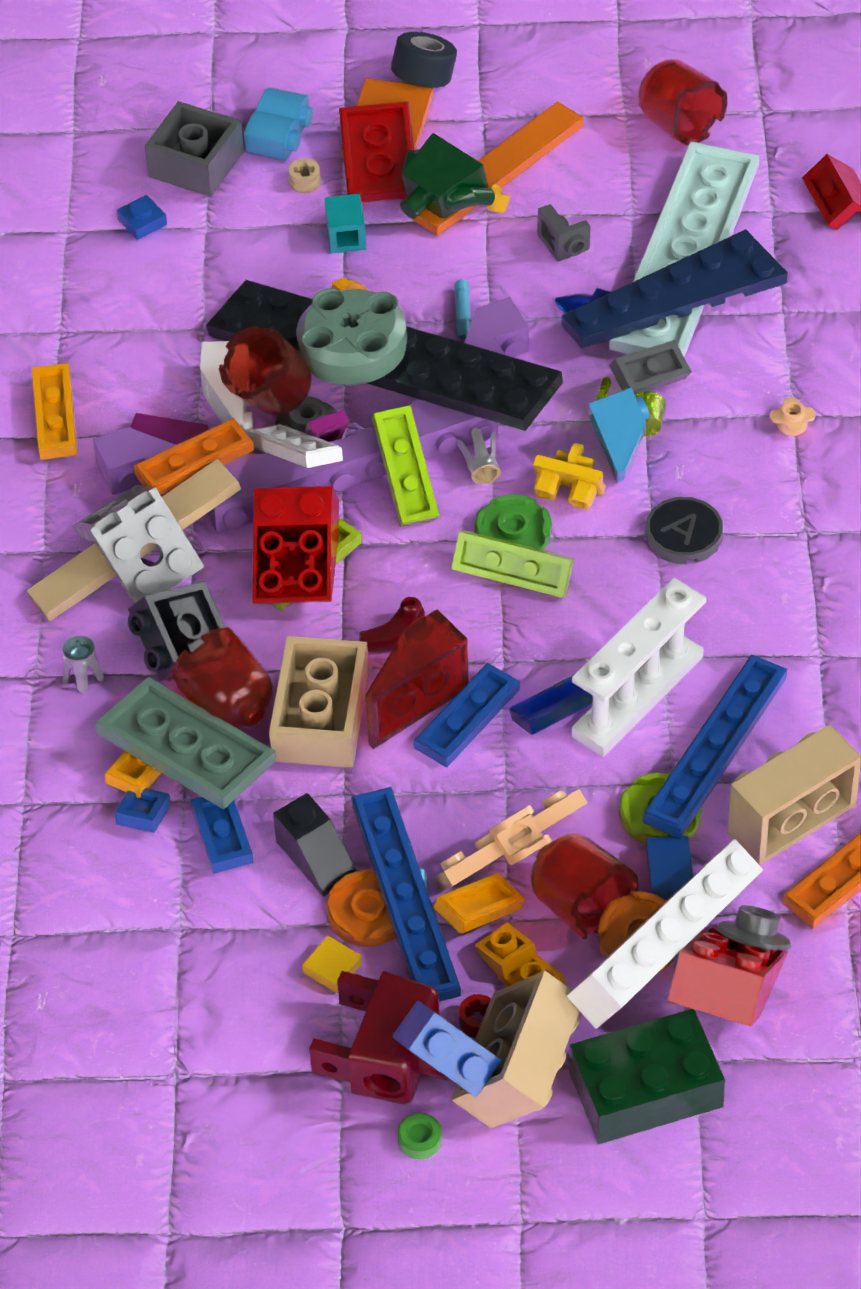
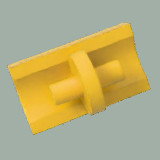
(572, 471)

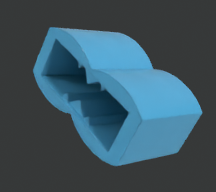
(278, 124)

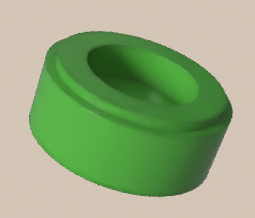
(419, 1136)

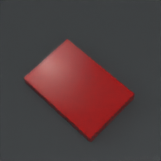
(375, 149)

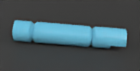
(462, 308)

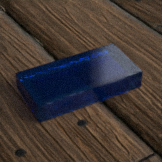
(550, 706)

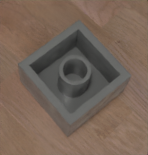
(194, 148)

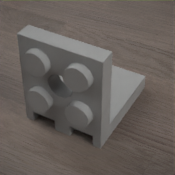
(127, 526)

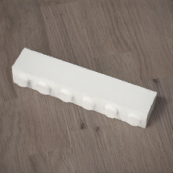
(664, 934)

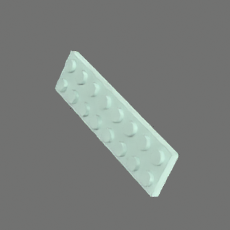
(696, 215)

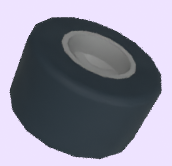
(423, 59)

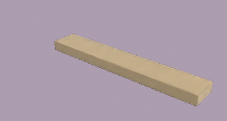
(90, 568)

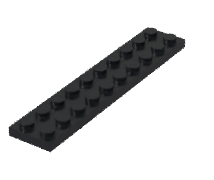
(432, 366)

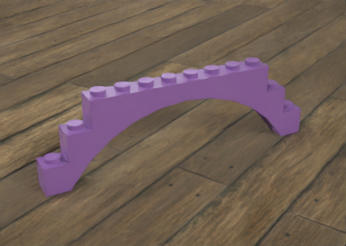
(493, 327)

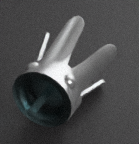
(79, 655)

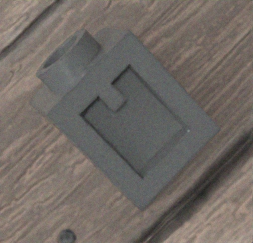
(559, 237)

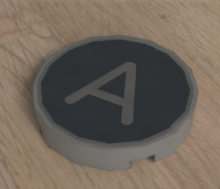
(684, 530)

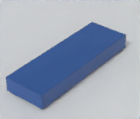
(466, 715)

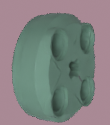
(352, 335)

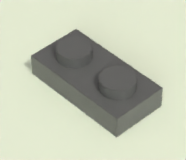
(650, 368)

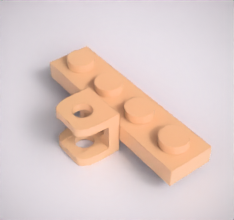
(513, 837)

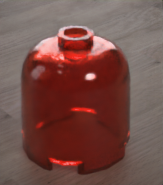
(681, 100)
(265, 371)
(224, 679)
(579, 881)

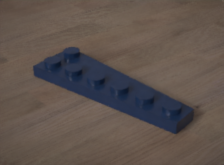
(705, 277)

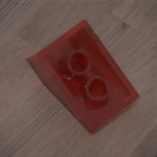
(417, 677)

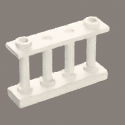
(638, 667)

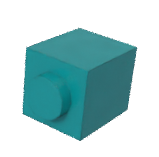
(345, 223)

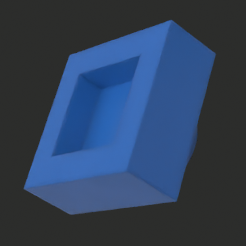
(141, 217)
(143, 812)

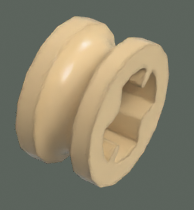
(304, 167)

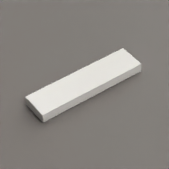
(295, 446)

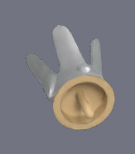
(484, 466)

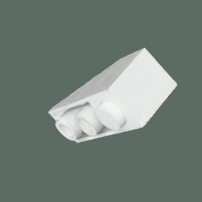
(216, 393)

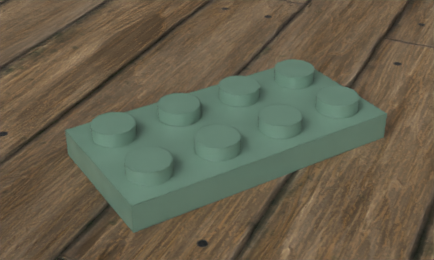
(185, 742)

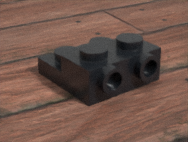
(173, 623)

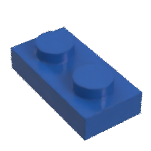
(222, 835)

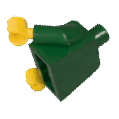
(446, 181)

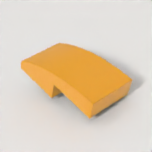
(513, 956)

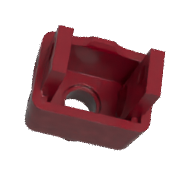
(376, 1061)

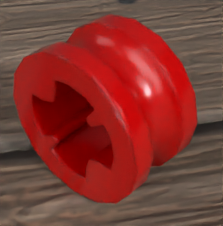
(470, 1004)

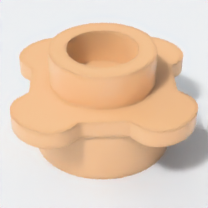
(792, 417)

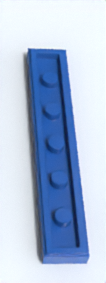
(715, 746)
(405, 892)

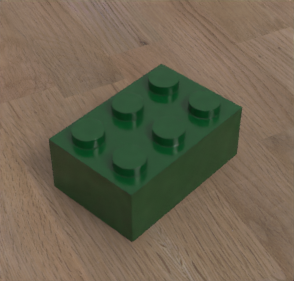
(646, 1076)

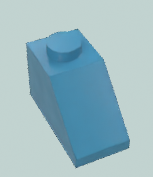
(620, 428)

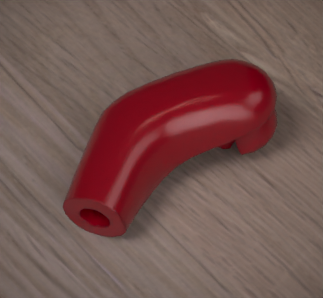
(386, 636)

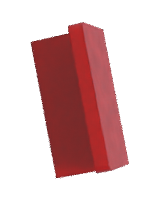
(834, 190)

